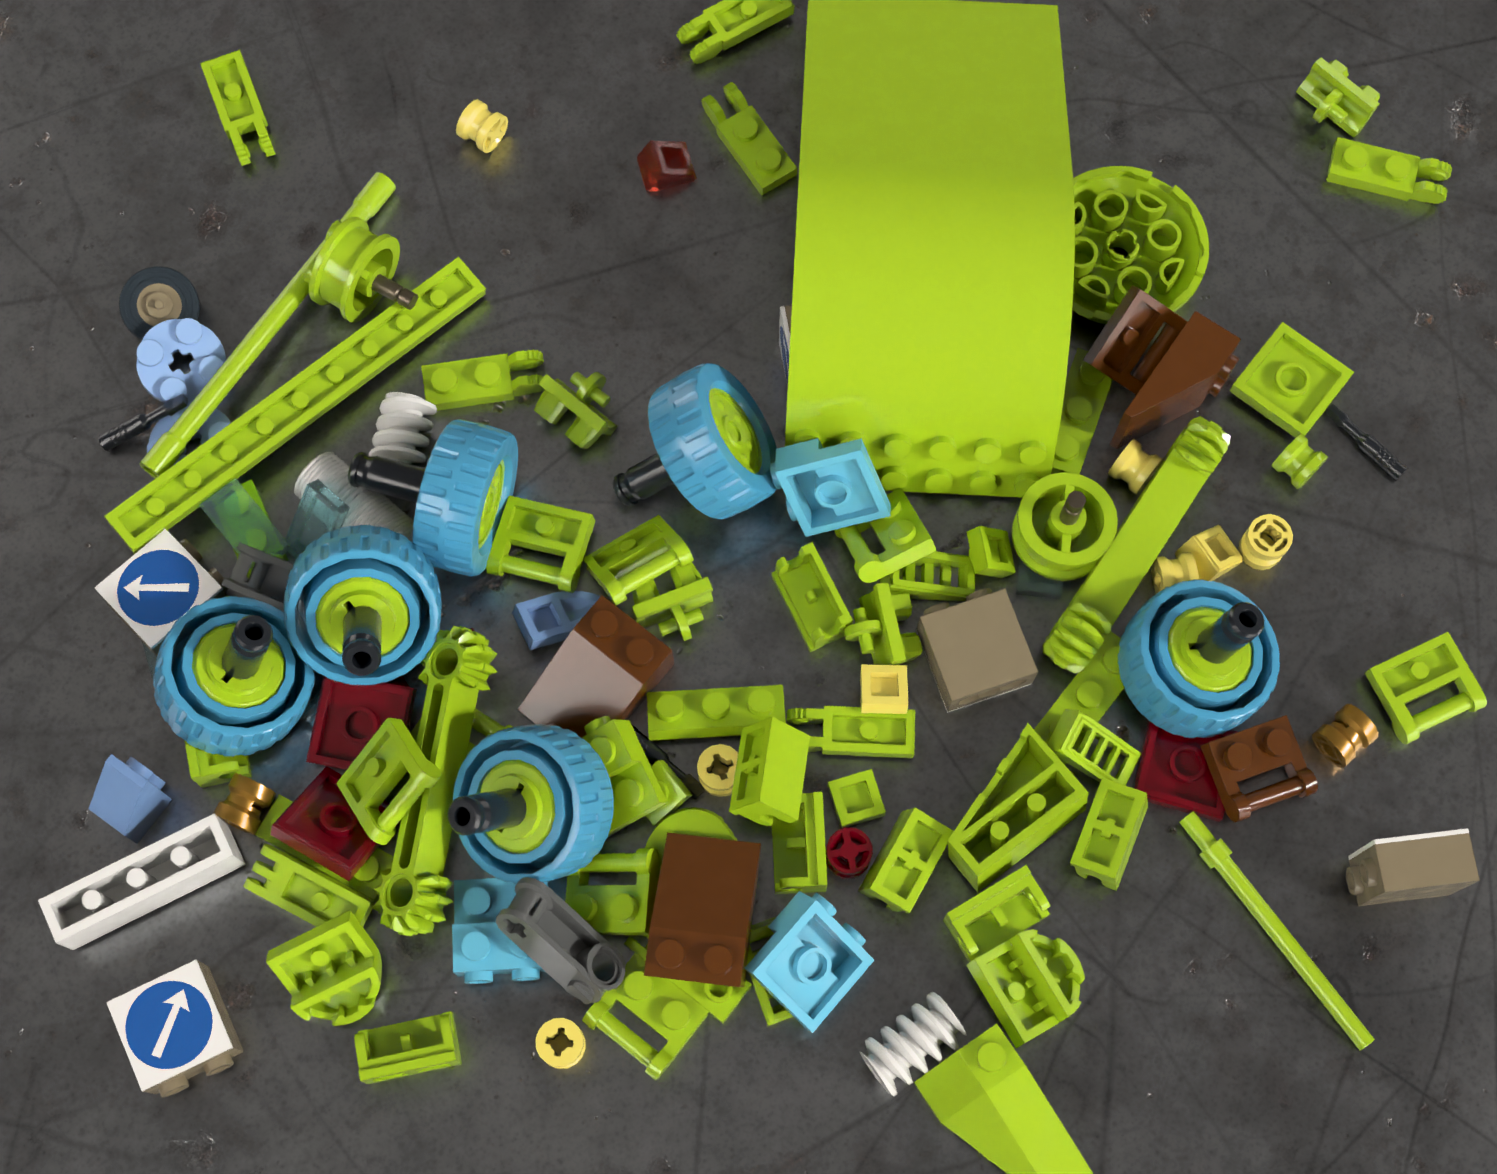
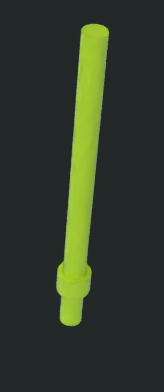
(1216, 854)

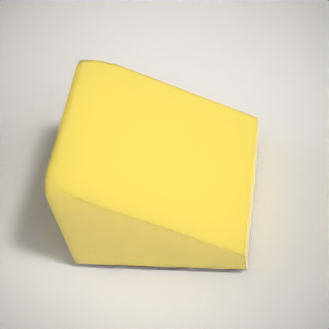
(1212, 552)

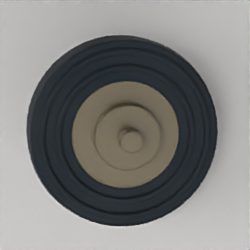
(156, 296)

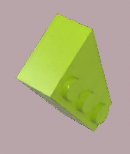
(1016, 812)

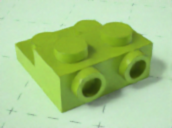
(630, 773)

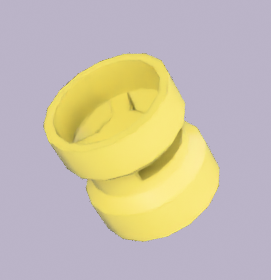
(1258, 548)

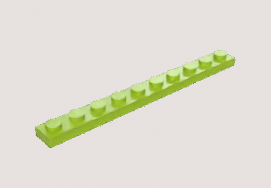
(294, 406)

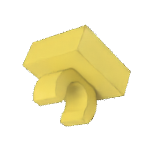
(884, 689)

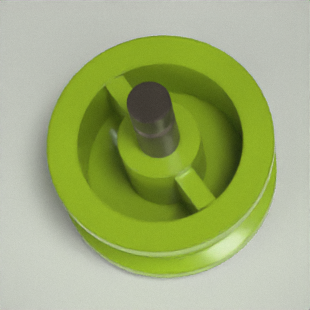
(356, 270)
(1064, 526)

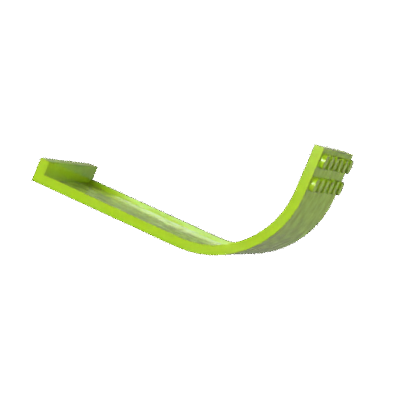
(934, 242)

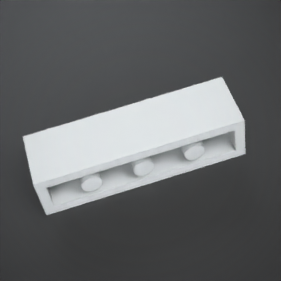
(141, 882)

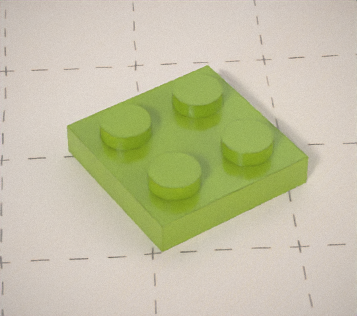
(1291, 381)

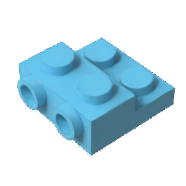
(829, 485)
(477, 942)
(810, 959)

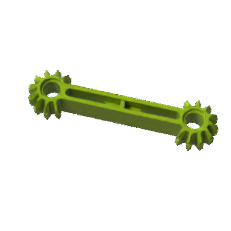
(1136, 545)
(415, 886)

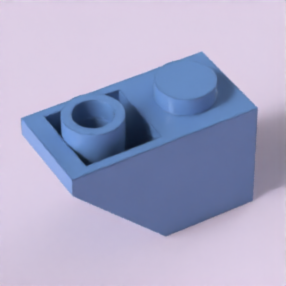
(129, 797)

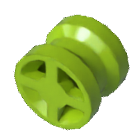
(1299, 461)

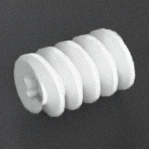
(400, 428)
(912, 1042)

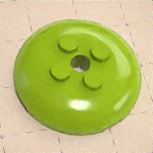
(1149, 221)

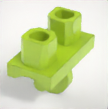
(1338, 96)
(560, 397)
(689, 594)
(878, 627)

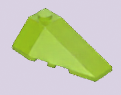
(999, 1108)

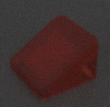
(665, 165)

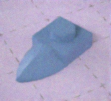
(551, 616)

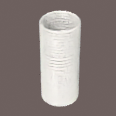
(366, 507)

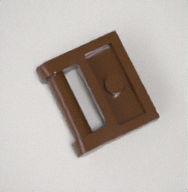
(1129, 335)
(1254, 753)

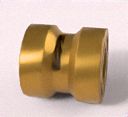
(1345, 735)
(244, 803)

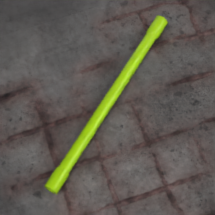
(173, 442)

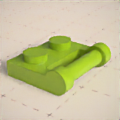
(545, 530)
(900, 535)
(637, 558)
(1419, 673)
(378, 771)
(616, 907)
(658, 1005)

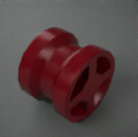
(847, 844)

